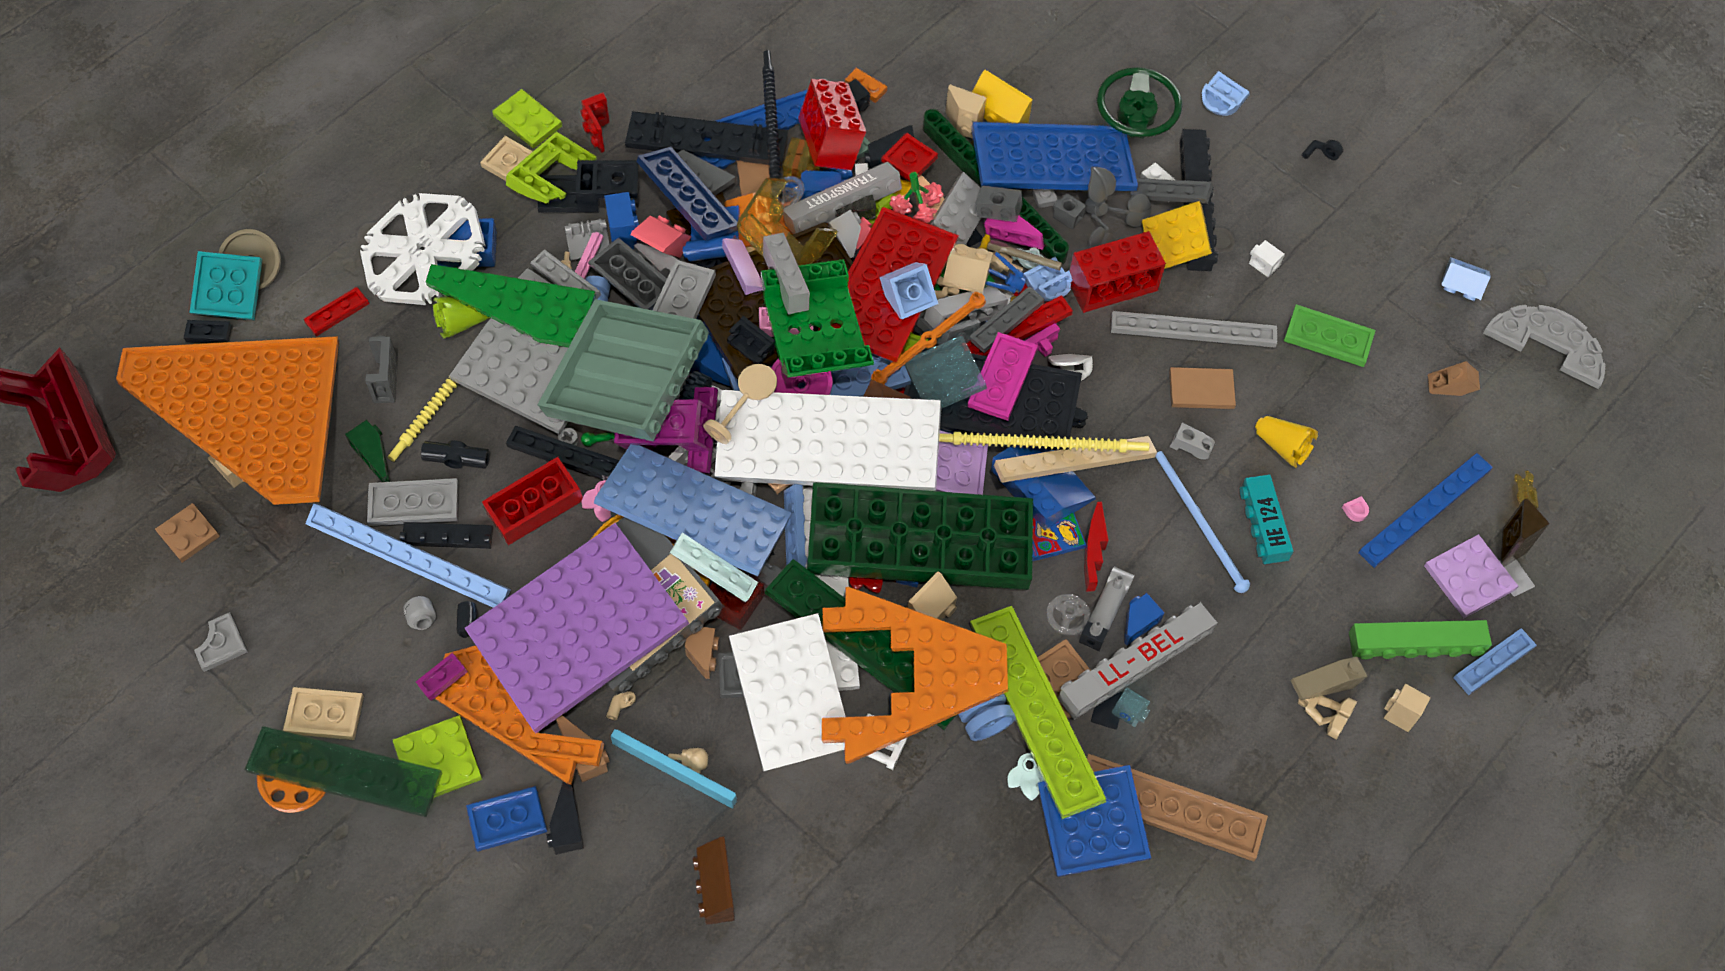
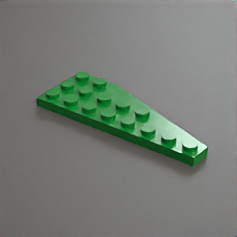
(531, 307)

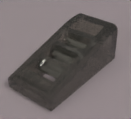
(863, 207)

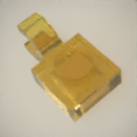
(1526, 488)

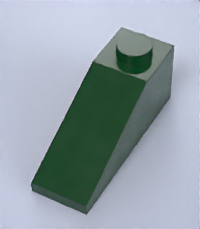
(368, 445)

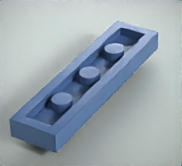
(794, 529)
(1495, 661)

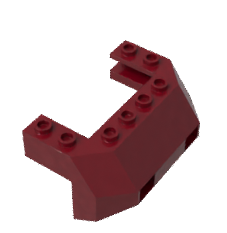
(64, 421)

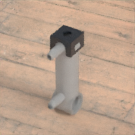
(1106, 608)

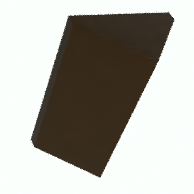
(1521, 532)

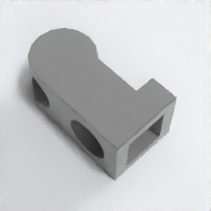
(1192, 441)

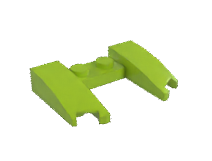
(526, 178)

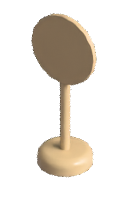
(754, 383)

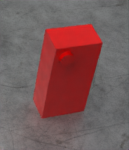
(532, 501)

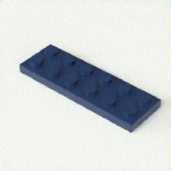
(687, 193)

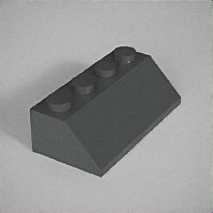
(629, 274)

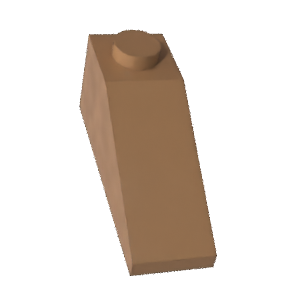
(585, 771)

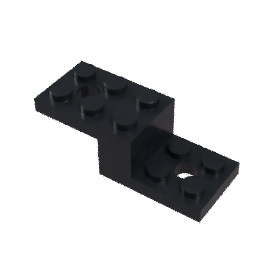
(590, 184)

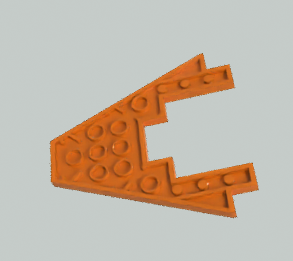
(951, 672)
(486, 703)

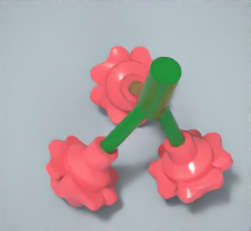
(931, 195)

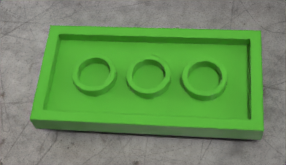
(1329, 335)

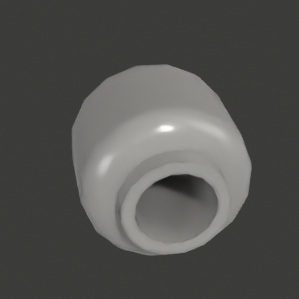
(419, 612)

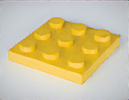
(1180, 234)

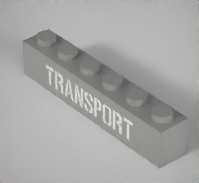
(823, 205)

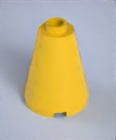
(1287, 438)

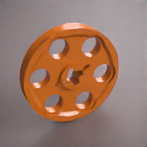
(291, 791)

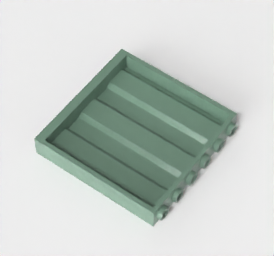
(624, 369)

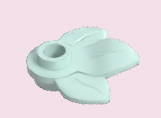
(1025, 777)

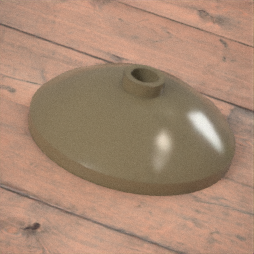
(255, 244)

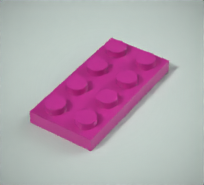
(1004, 375)

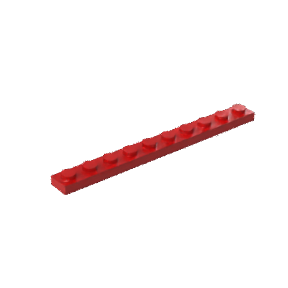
(1040, 319)

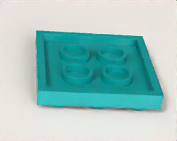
(226, 285)

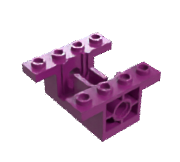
(685, 428)

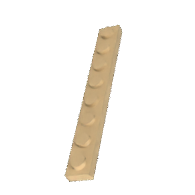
(1066, 461)

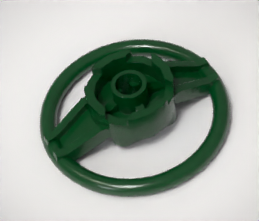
(1138, 104)

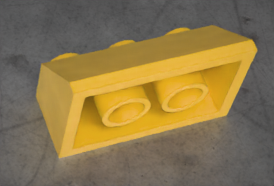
(1003, 101)

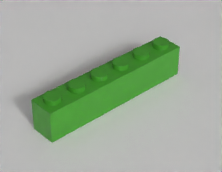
(1420, 638)

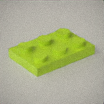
(527, 118)

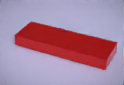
(336, 311)

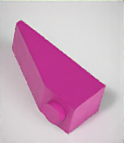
(1016, 232)

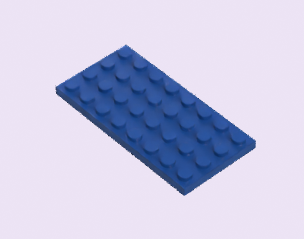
(1050, 155)

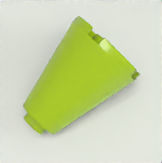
(455, 316)

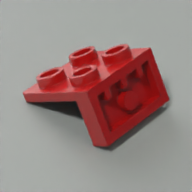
(595, 115)

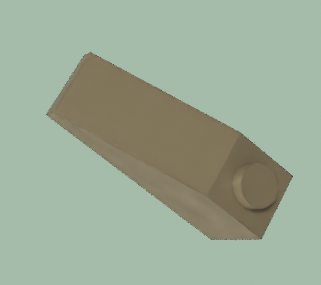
(1330, 679)

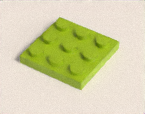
(442, 748)

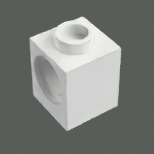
(1266, 258)

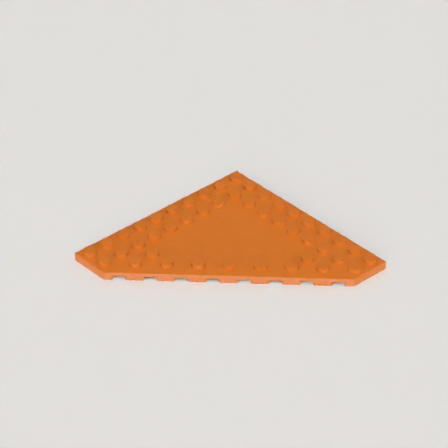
(246, 405)

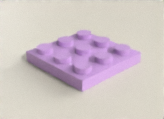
(961, 467)
(1471, 576)

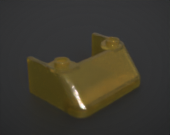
(763, 217)

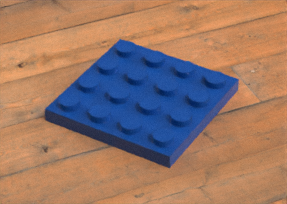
(1100, 835)

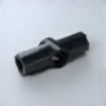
(455, 454)

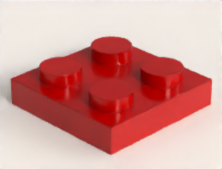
(910, 156)

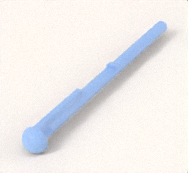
(1241, 584)

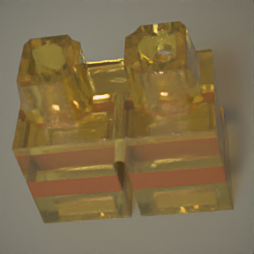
(798, 159)

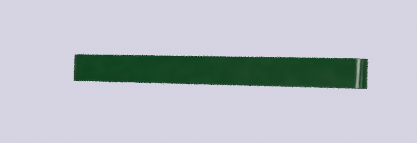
(964, 156)

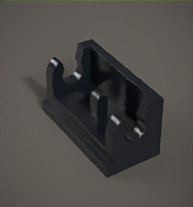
(751, 341)

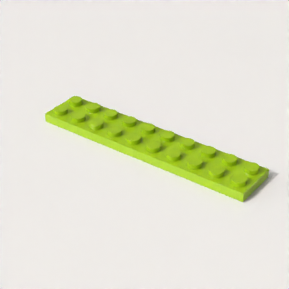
(1042, 718)

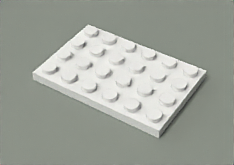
(788, 689)

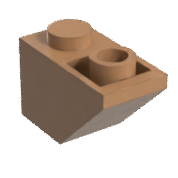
(1454, 380)
(700, 650)

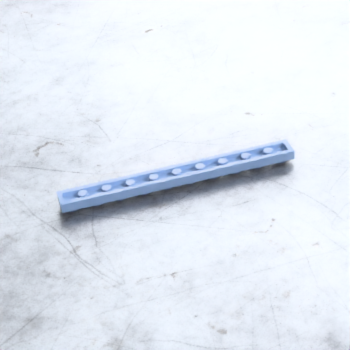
(407, 556)

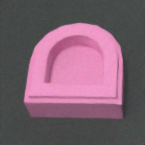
(1356, 509)

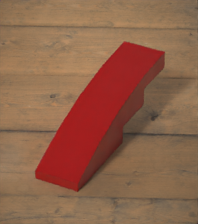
(1096, 542)

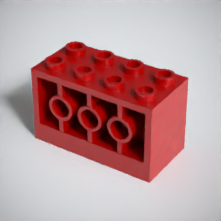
(831, 124)
(1116, 271)

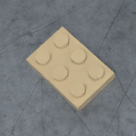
(323, 713)

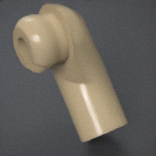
(620, 702)

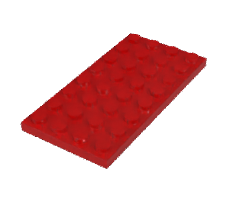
(891, 245)

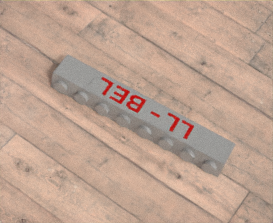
(1136, 661)

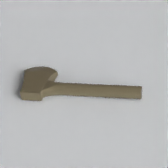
(998, 246)

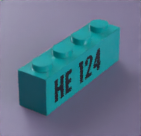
(1266, 519)

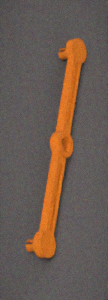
(976, 301)

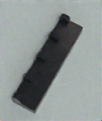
(447, 535)

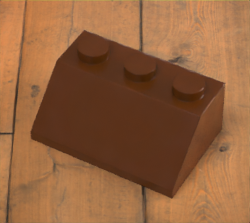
(714, 882)

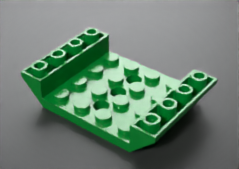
(828, 304)

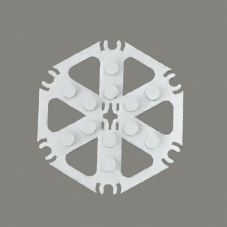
(420, 234)

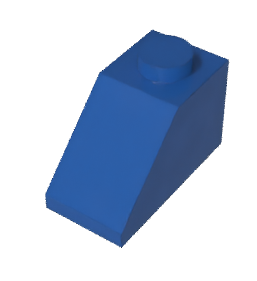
(1141, 617)

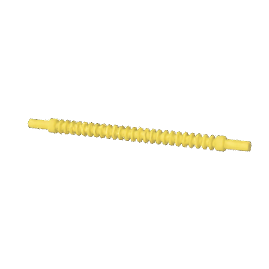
(406, 439)
(1121, 445)

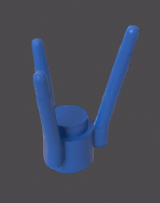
(1014, 281)

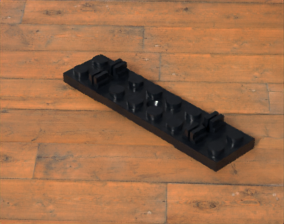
(726, 141)

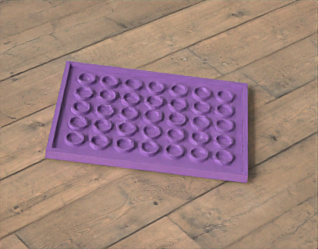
(576, 627)

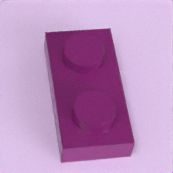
(441, 676)

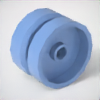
(988, 718)

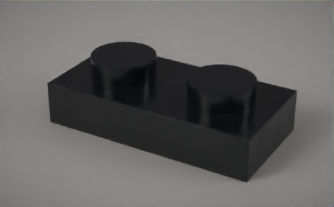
(207, 331)

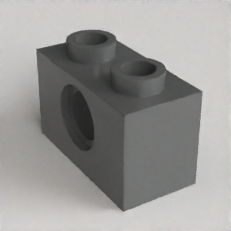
(999, 203)

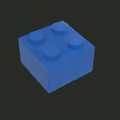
(622, 217)

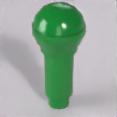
(589, 438)

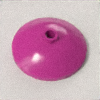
(815, 383)

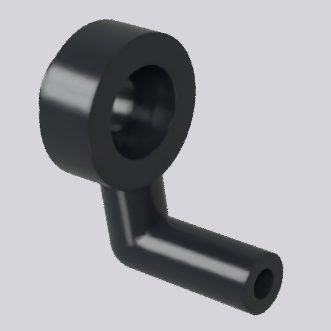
(1331, 149)

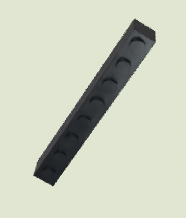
(1195, 167)

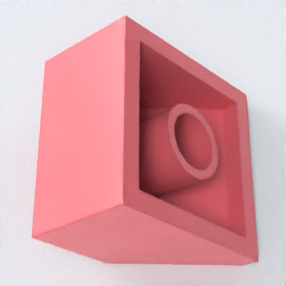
(662, 235)

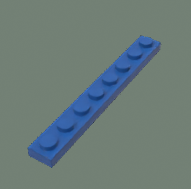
(1425, 510)

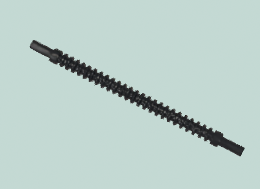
(771, 119)

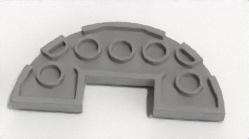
(1554, 330)

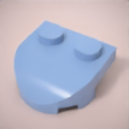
(1223, 95)
(1048, 281)

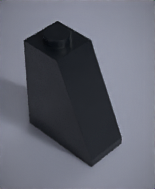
(881, 146)

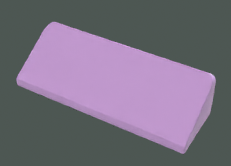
(742, 265)

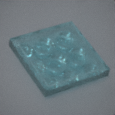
(946, 373)

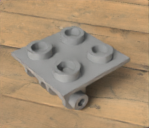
(579, 235)

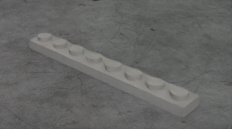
(1193, 329)

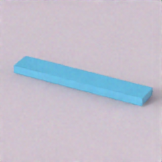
(674, 768)

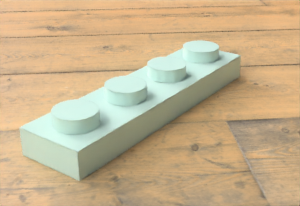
(713, 567)

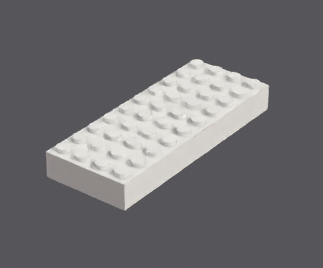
(831, 440)

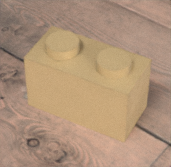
(1405, 707)

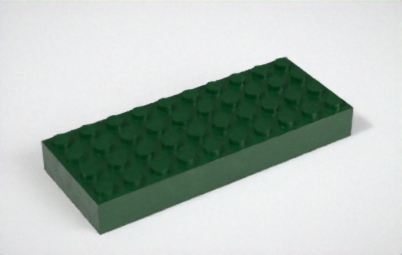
(920, 533)

